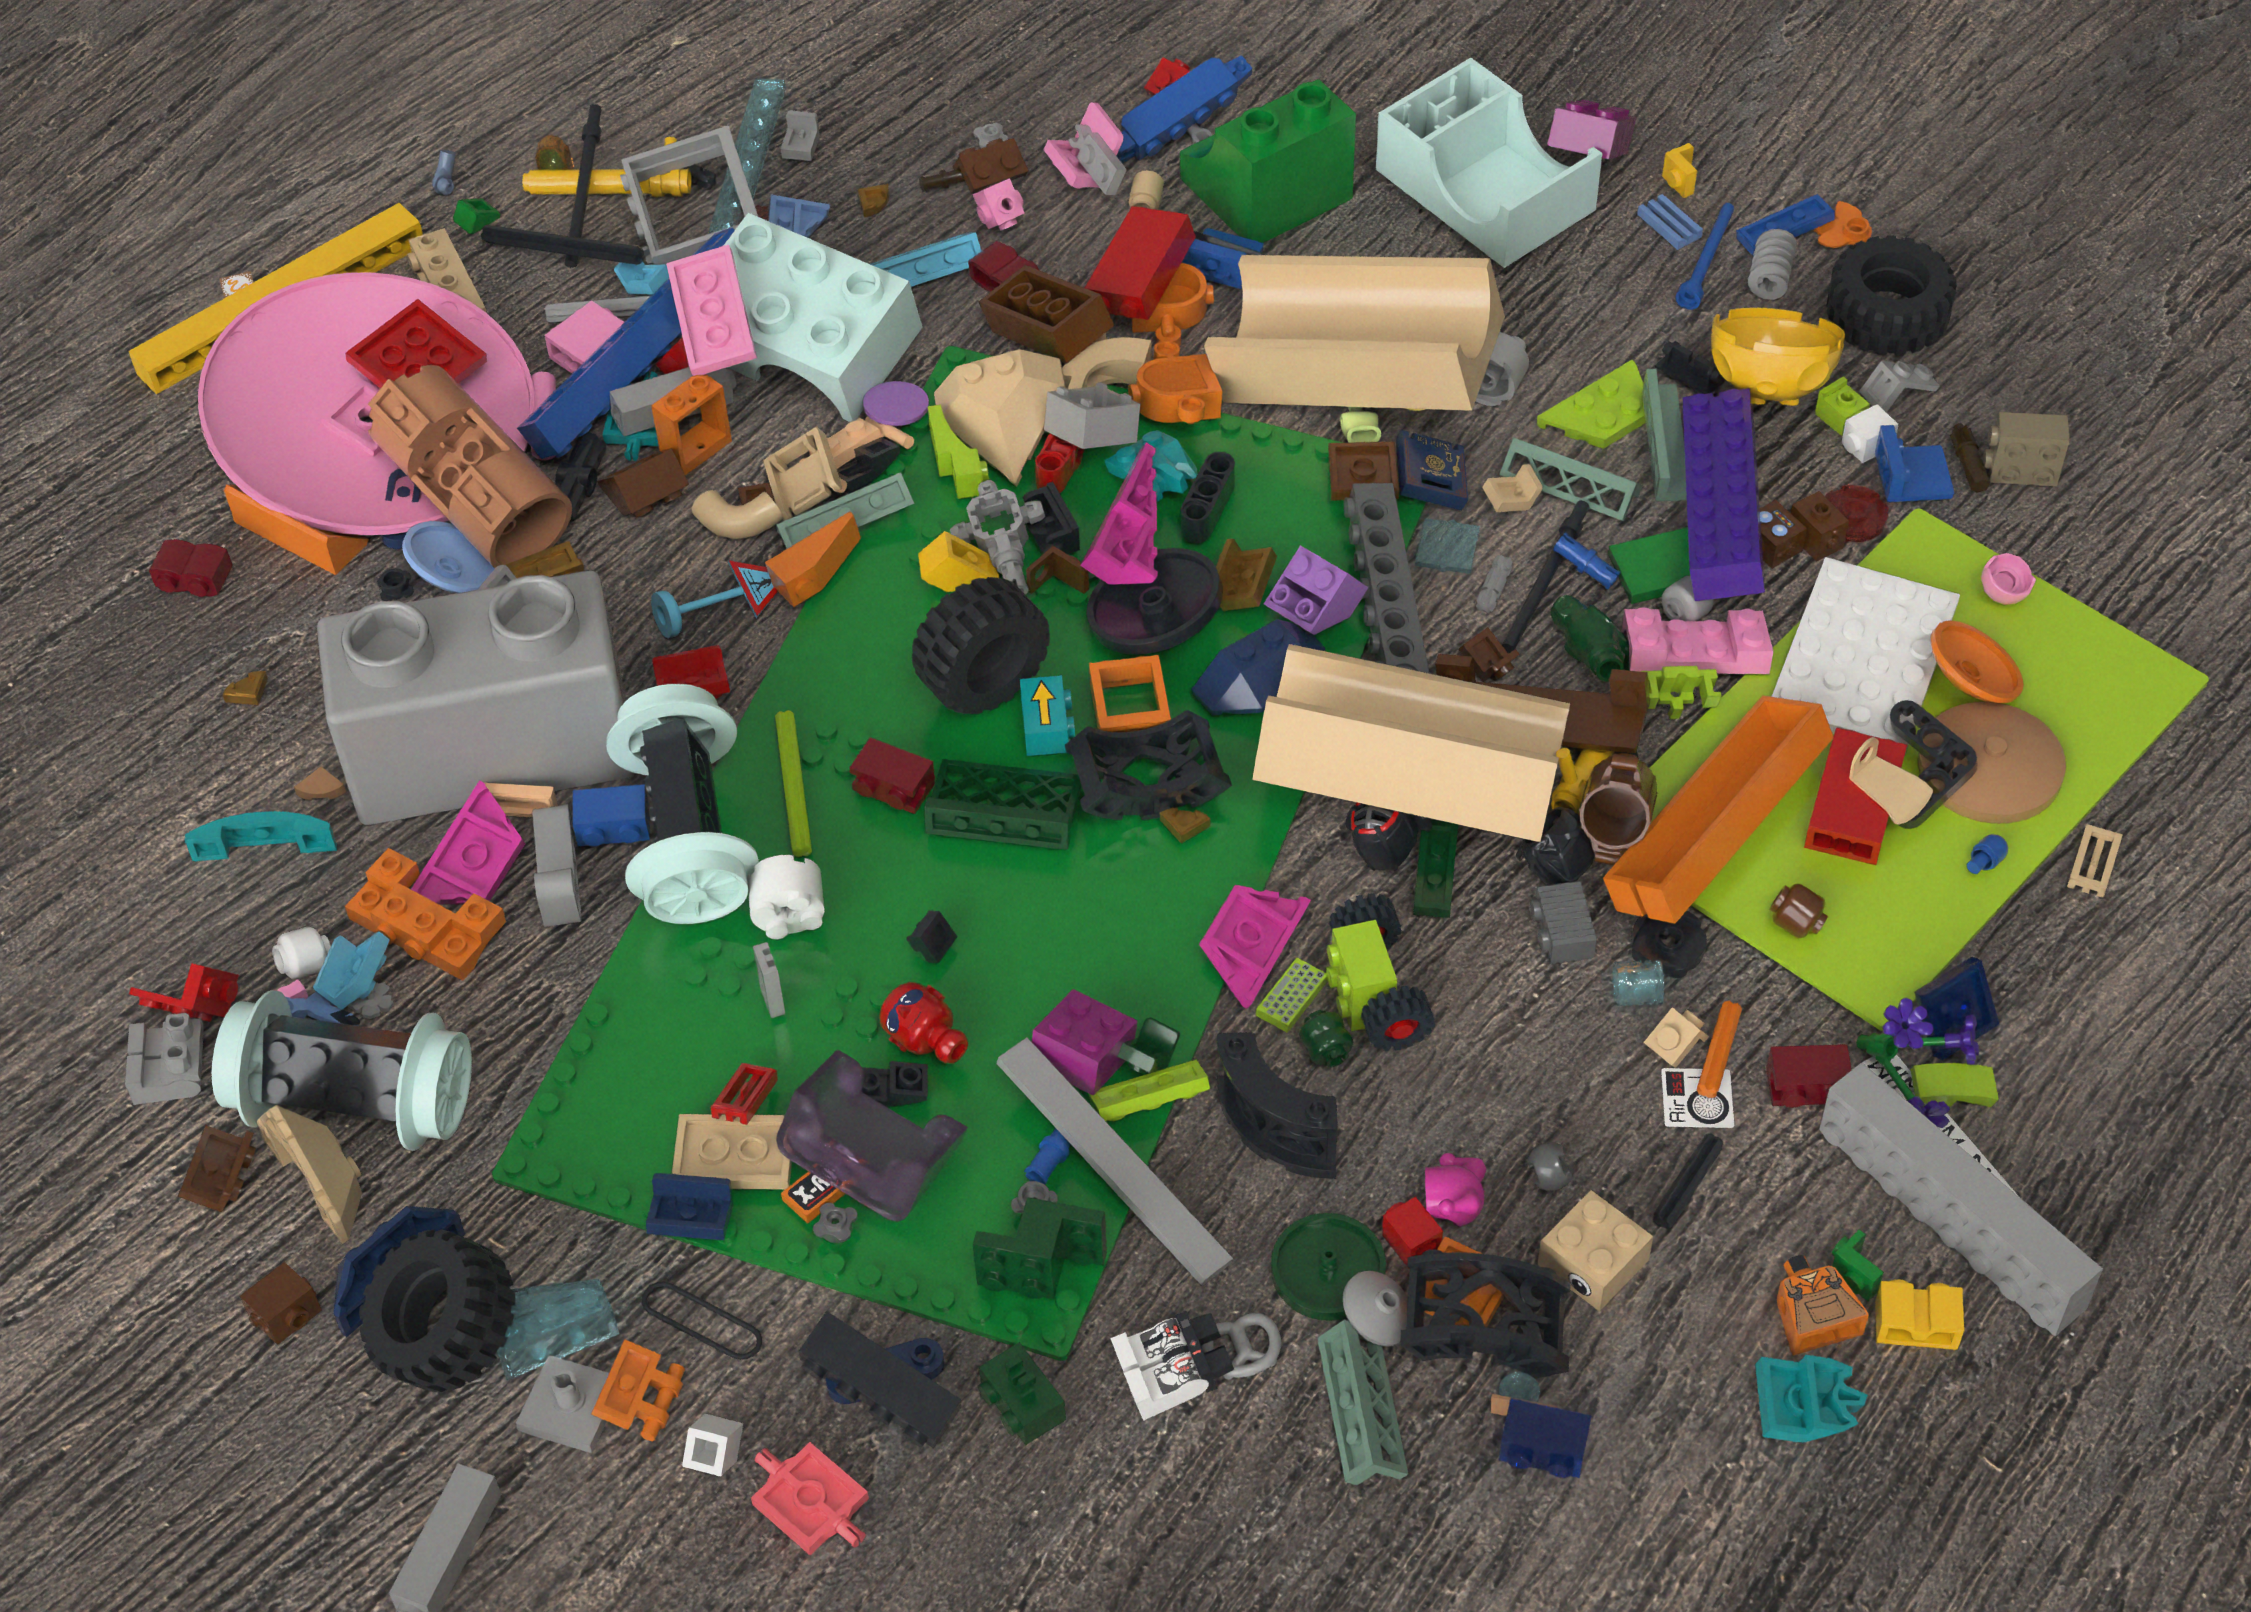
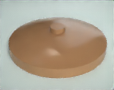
(2016, 762)

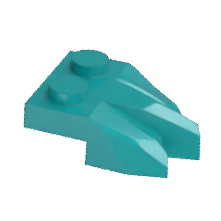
(1170, 462)
(1806, 1398)

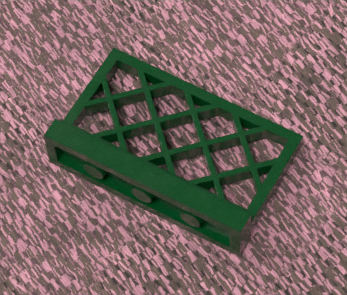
(1002, 820)

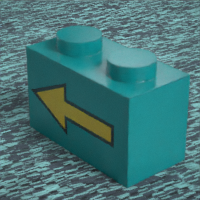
(1045, 715)

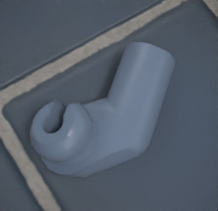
(442, 179)

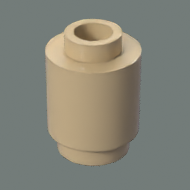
(1146, 190)

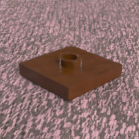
(1361, 464)

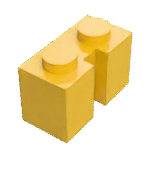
(1919, 1316)

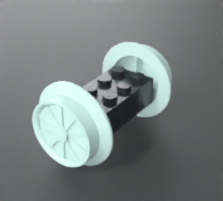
(691, 867)
(342, 1068)

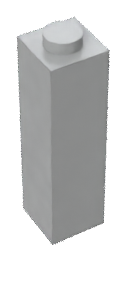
(633, 403)
(446, 1541)

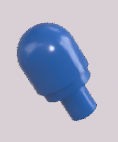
(1987, 853)

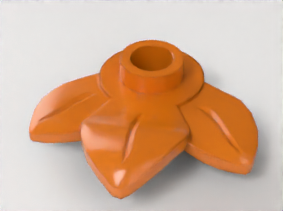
(1846, 229)

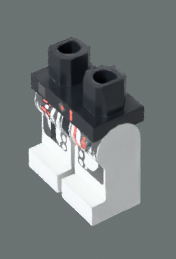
(1168, 1363)

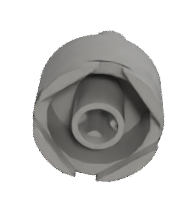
(1505, 370)

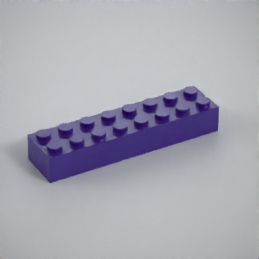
(1722, 495)

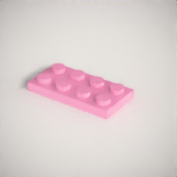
(711, 310)

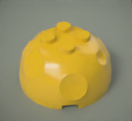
(1775, 353)

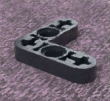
(1941, 756)

